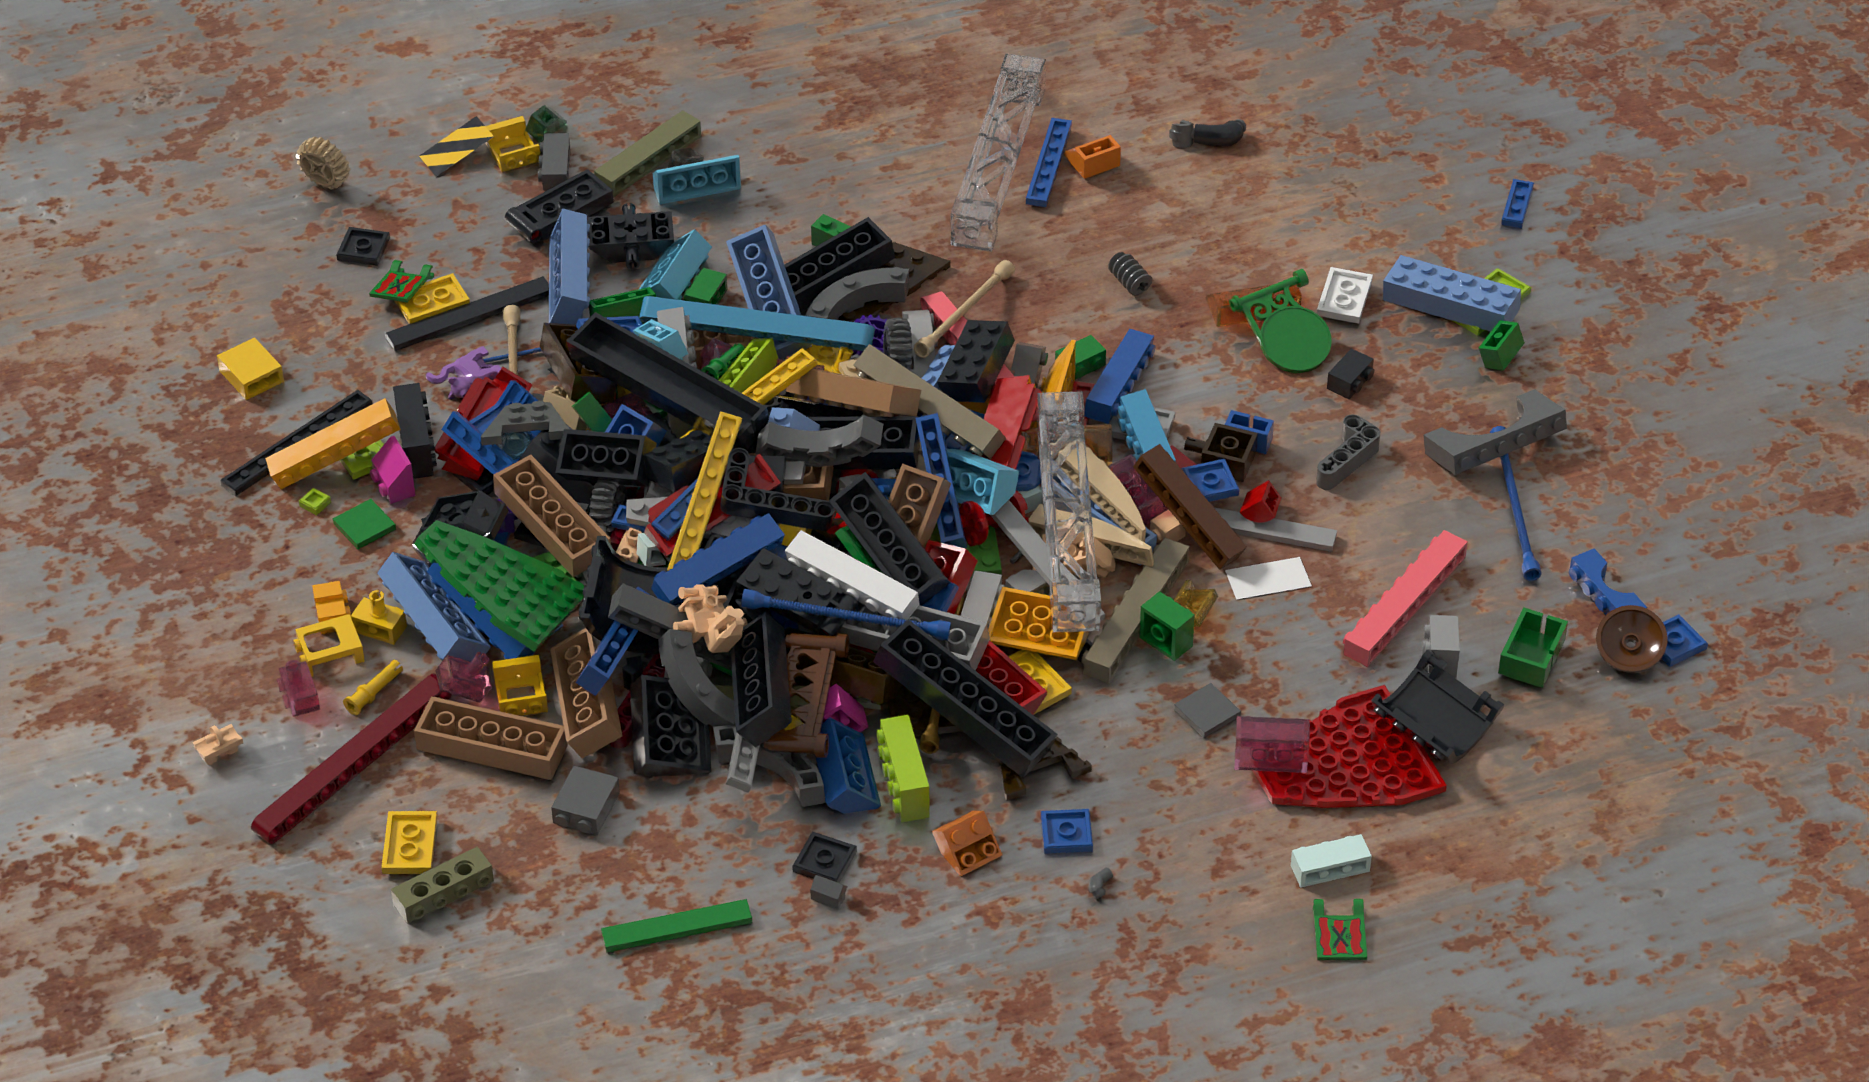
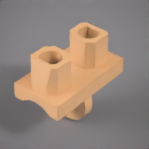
(628, 545)
(218, 742)

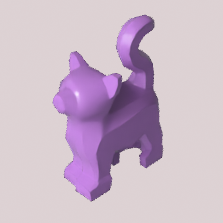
(467, 370)

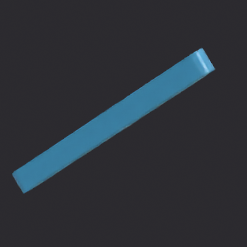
(765, 324)

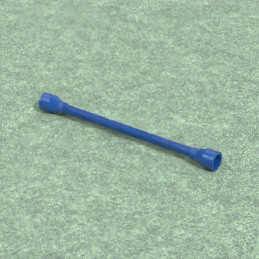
(1530, 566)
(753, 599)

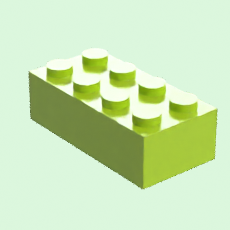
(903, 768)

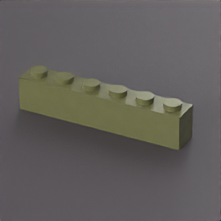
(649, 152)

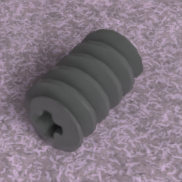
(1130, 273)

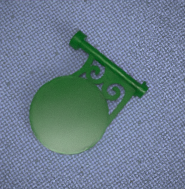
(1291, 335)

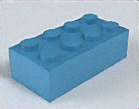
(1141, 424)

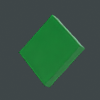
(364, 524)

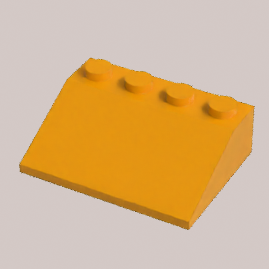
(1061, 373)
(1025, 623)

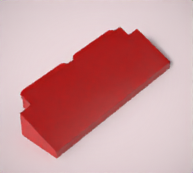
(478, 399)
(1012, 411)
(758, 476)

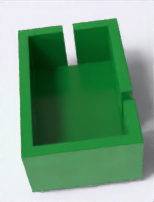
(1528, 652)

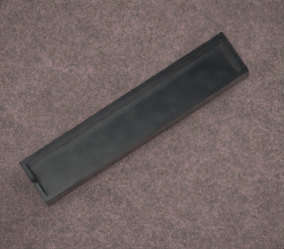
(664, 379)

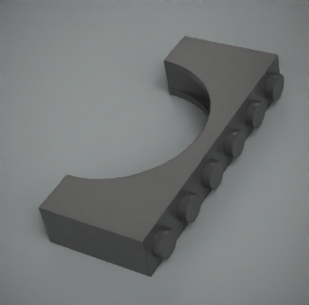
(1461, 452)

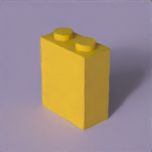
(250, 368)

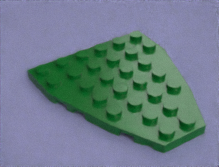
(515, 589)

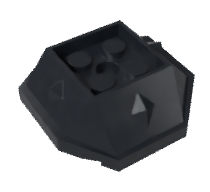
(467, 511)

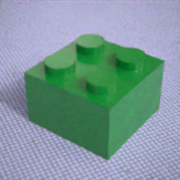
(1167, 626)

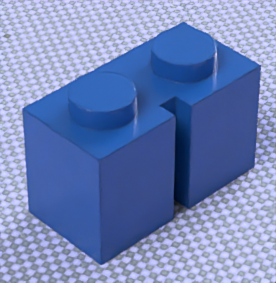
(1261, 425)

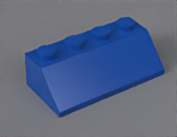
(847, 770)

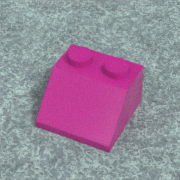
(393, 472)

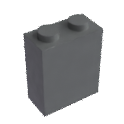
(585, 800)

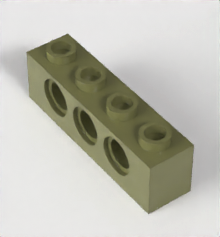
(442, 885)

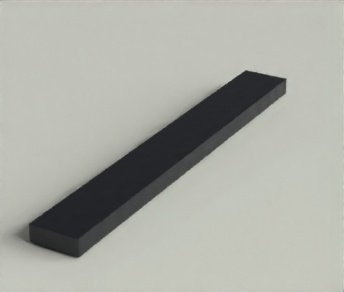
(467, 314)
(257, 468)

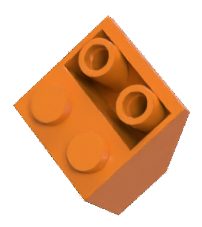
(1095, 156)
(967, 842)

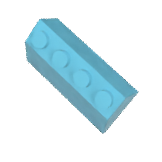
(697, 179)
(678, 266)
(981, 480)

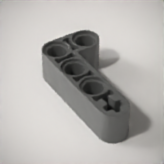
(1359, 445)

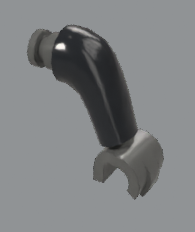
(1211, 135)

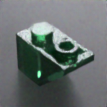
(544, 121)

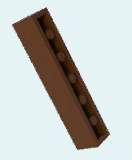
(1189, 506)

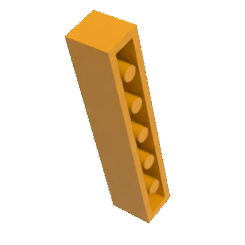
(333, 443)

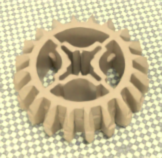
(323, 162)

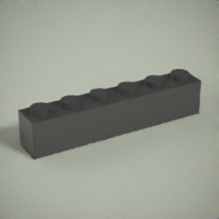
(655, 619)

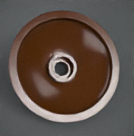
(1633, 625)

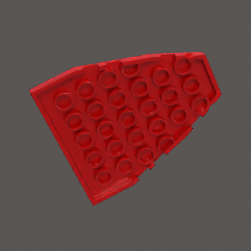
(1356, 761)

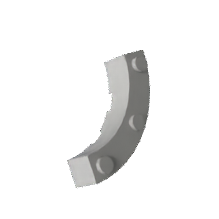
(921, 326)

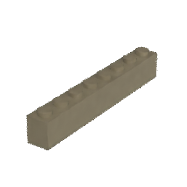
(954, 417)
(1123, 628)

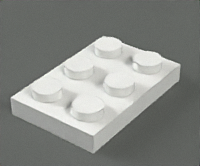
(1344, 295)

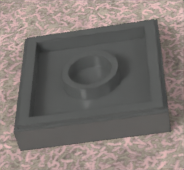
(1207, 710)

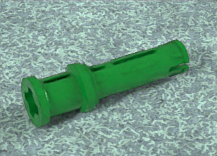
(719, 366)

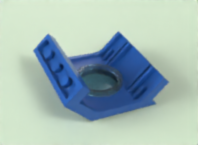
(469, 433)

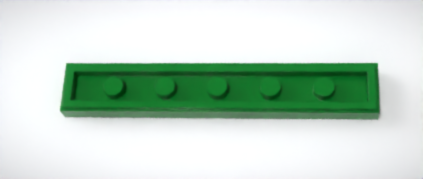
(676, 925)

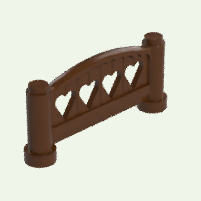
(822, 651)

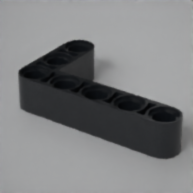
(782, 507)

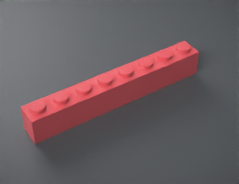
(1404, 598)

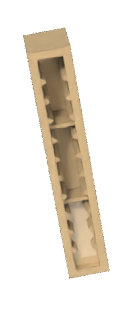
(1107, 492)
(1121, 543)

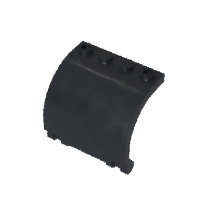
(605, 576)
(1438, 710)

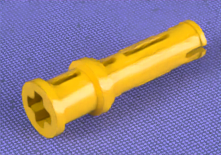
(366, 693)

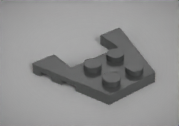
(522, 418)

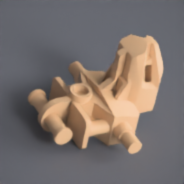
(1104, 558)
(709, 619)

